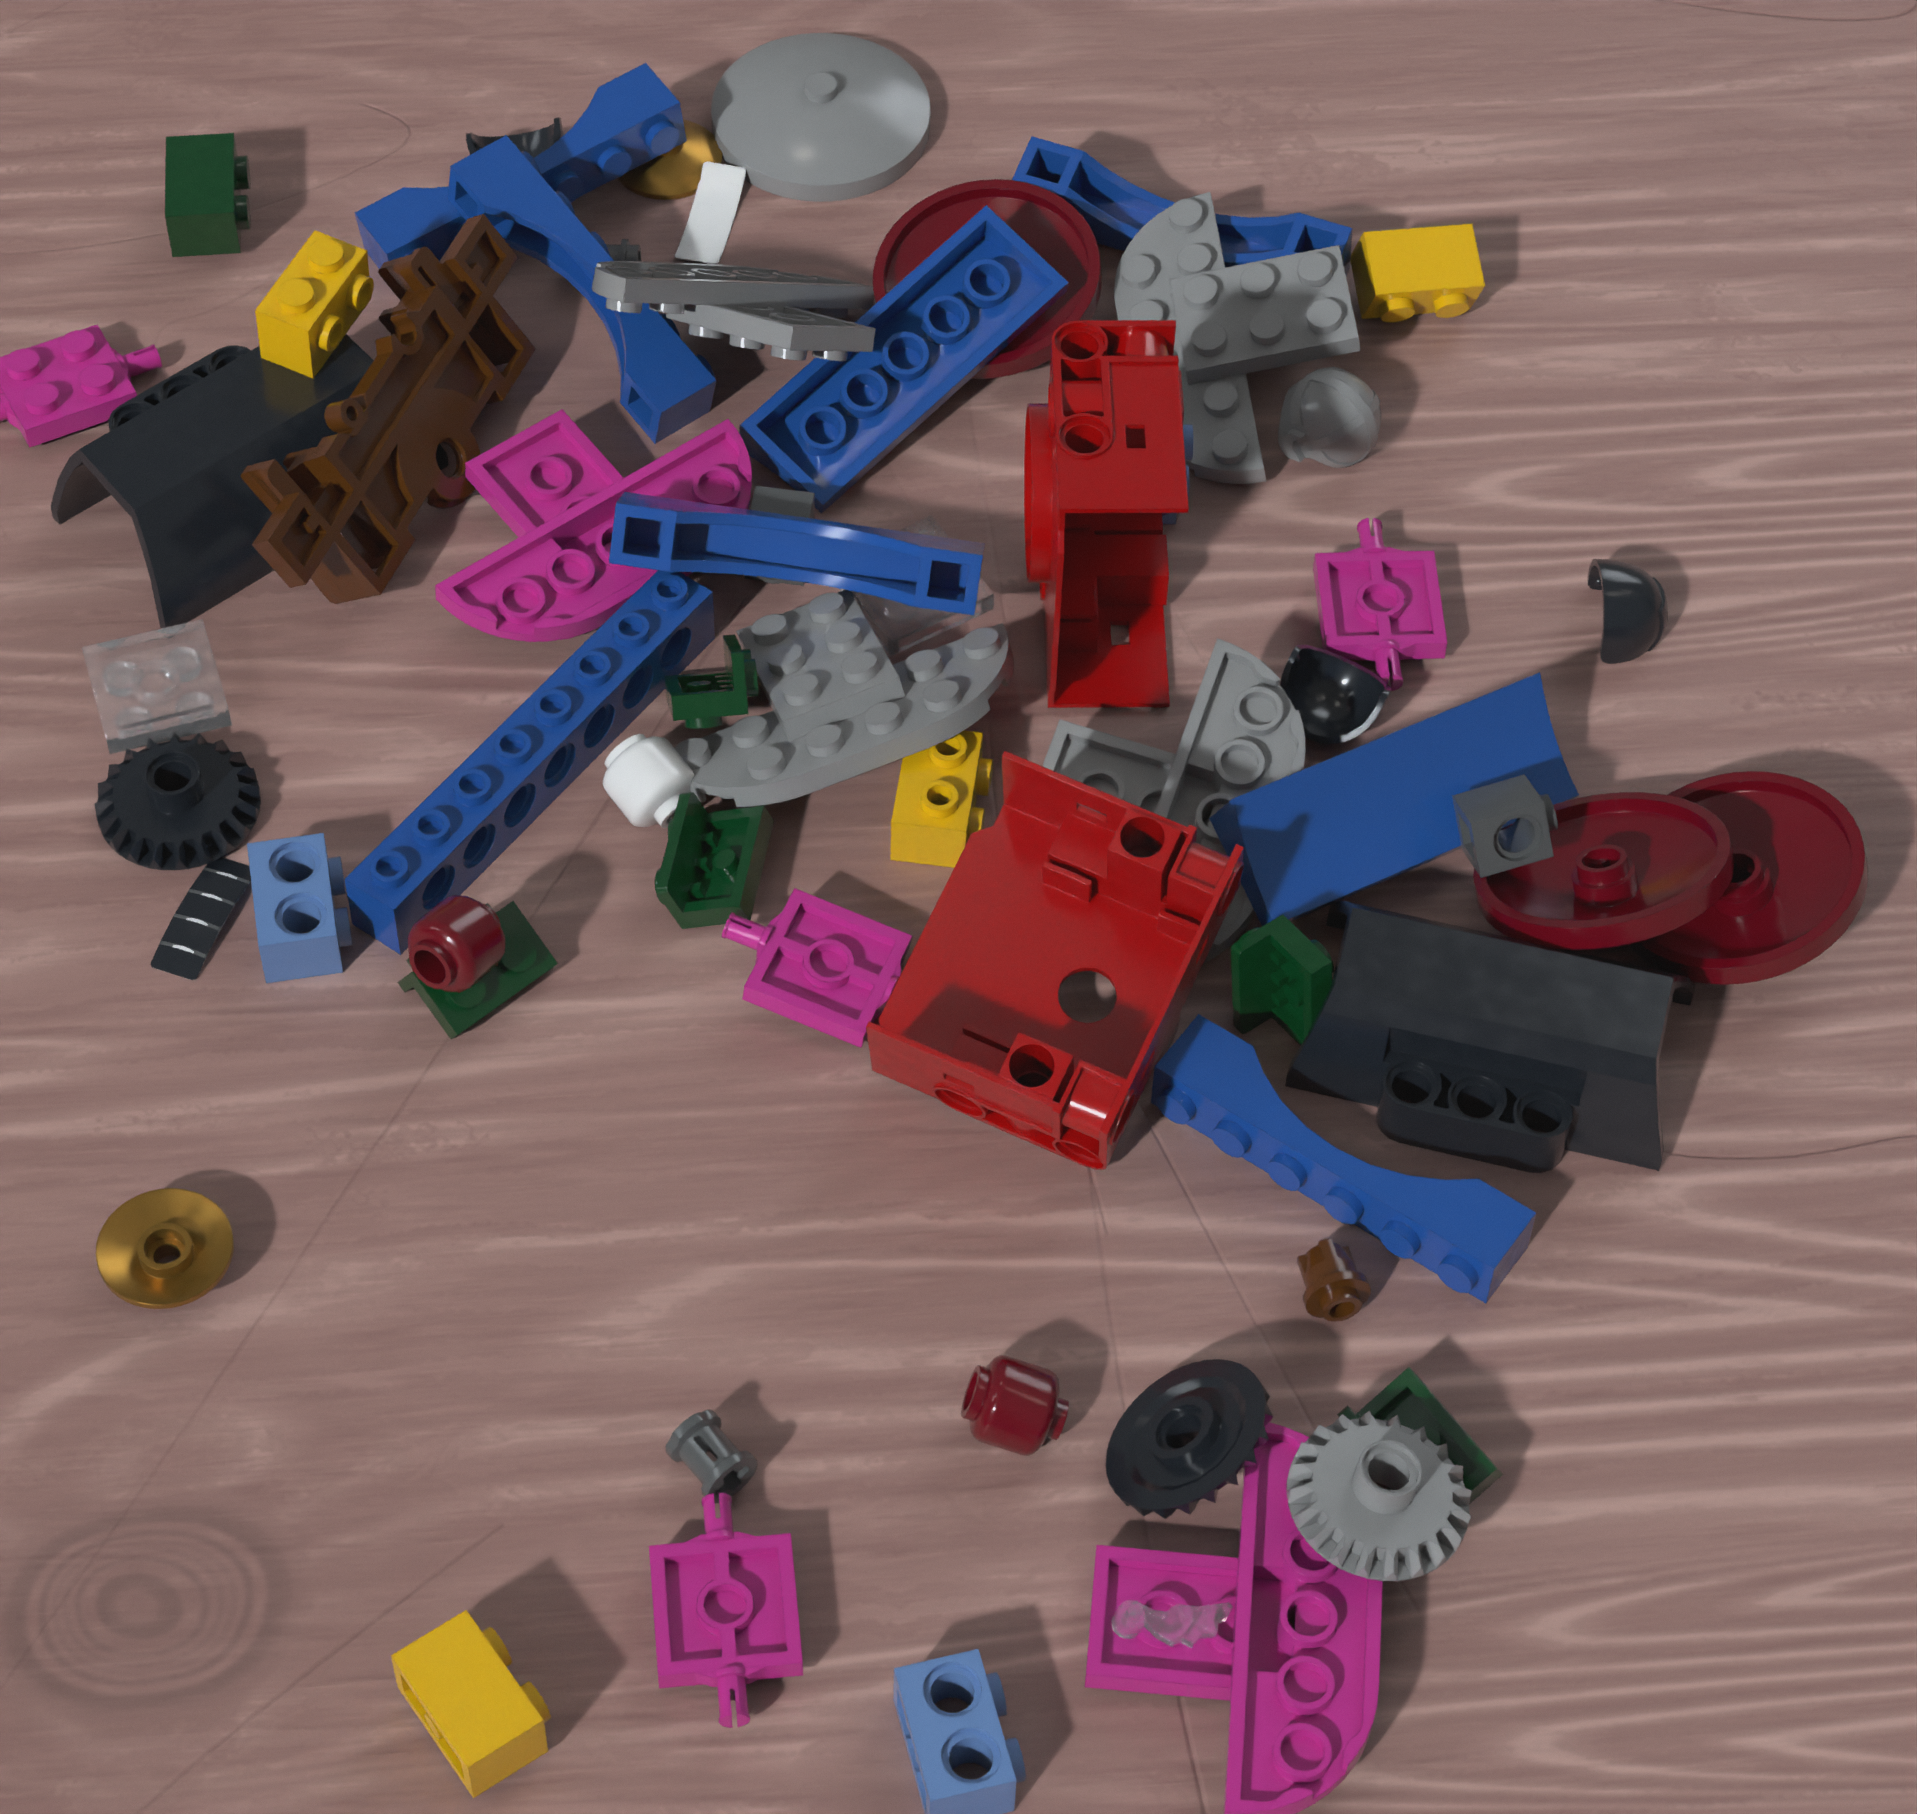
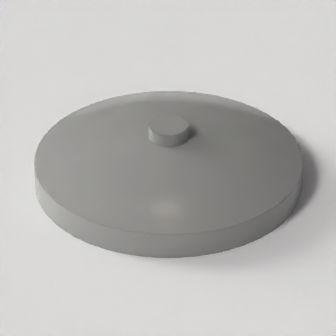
(821, 116)

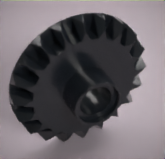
(178, 803)
(1187, 1437)

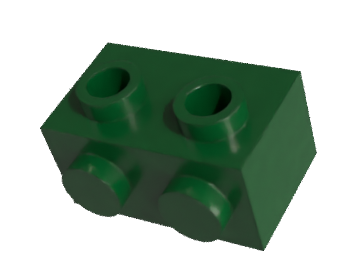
(205, 194)

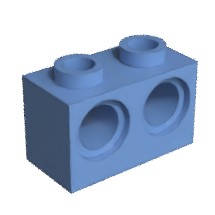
(295, 895)
(945, 1740)

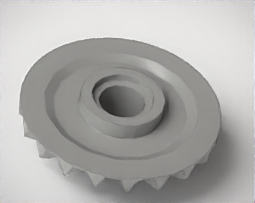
(1372, 1528)

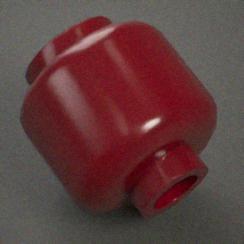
(456, 944)
(1014, 1405)

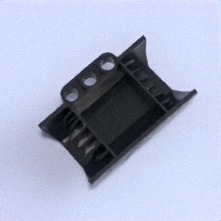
(180, 463)
(1491, 1033)

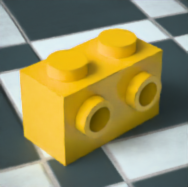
(1417, 272)
(313, 304)
(938, 801)
(472, 1702)

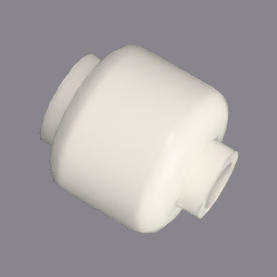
(646, 779)

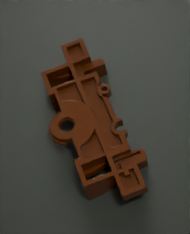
(415, 394)

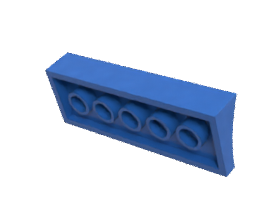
(927, 344)
(1386, 801)

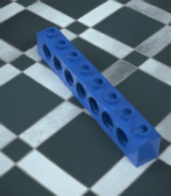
(531, 758)

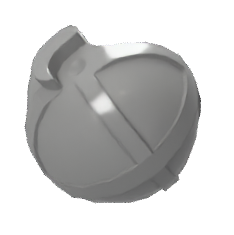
(1329, 418)

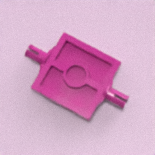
(68, 383)
(1380, 604)
(822, 965)
(725, 1610)

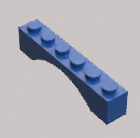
(620, 130)
(1120, 209)
(660, 376)
(845, 556)
(1449, 1226)

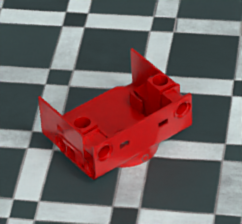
(1095, 492)
(1021, 914)

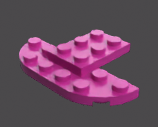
(562, 508)
(1288, 1657)

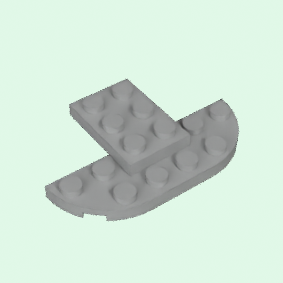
(746, 303)
(1231, 324)
(841, 703)
(1233, 743)

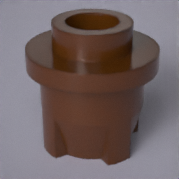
(1332, 1282)

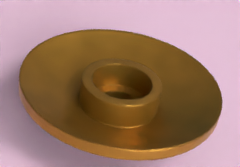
(677, 171)
(161, 1226)

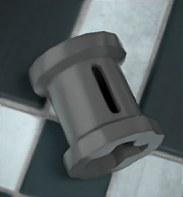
(736, 1464)

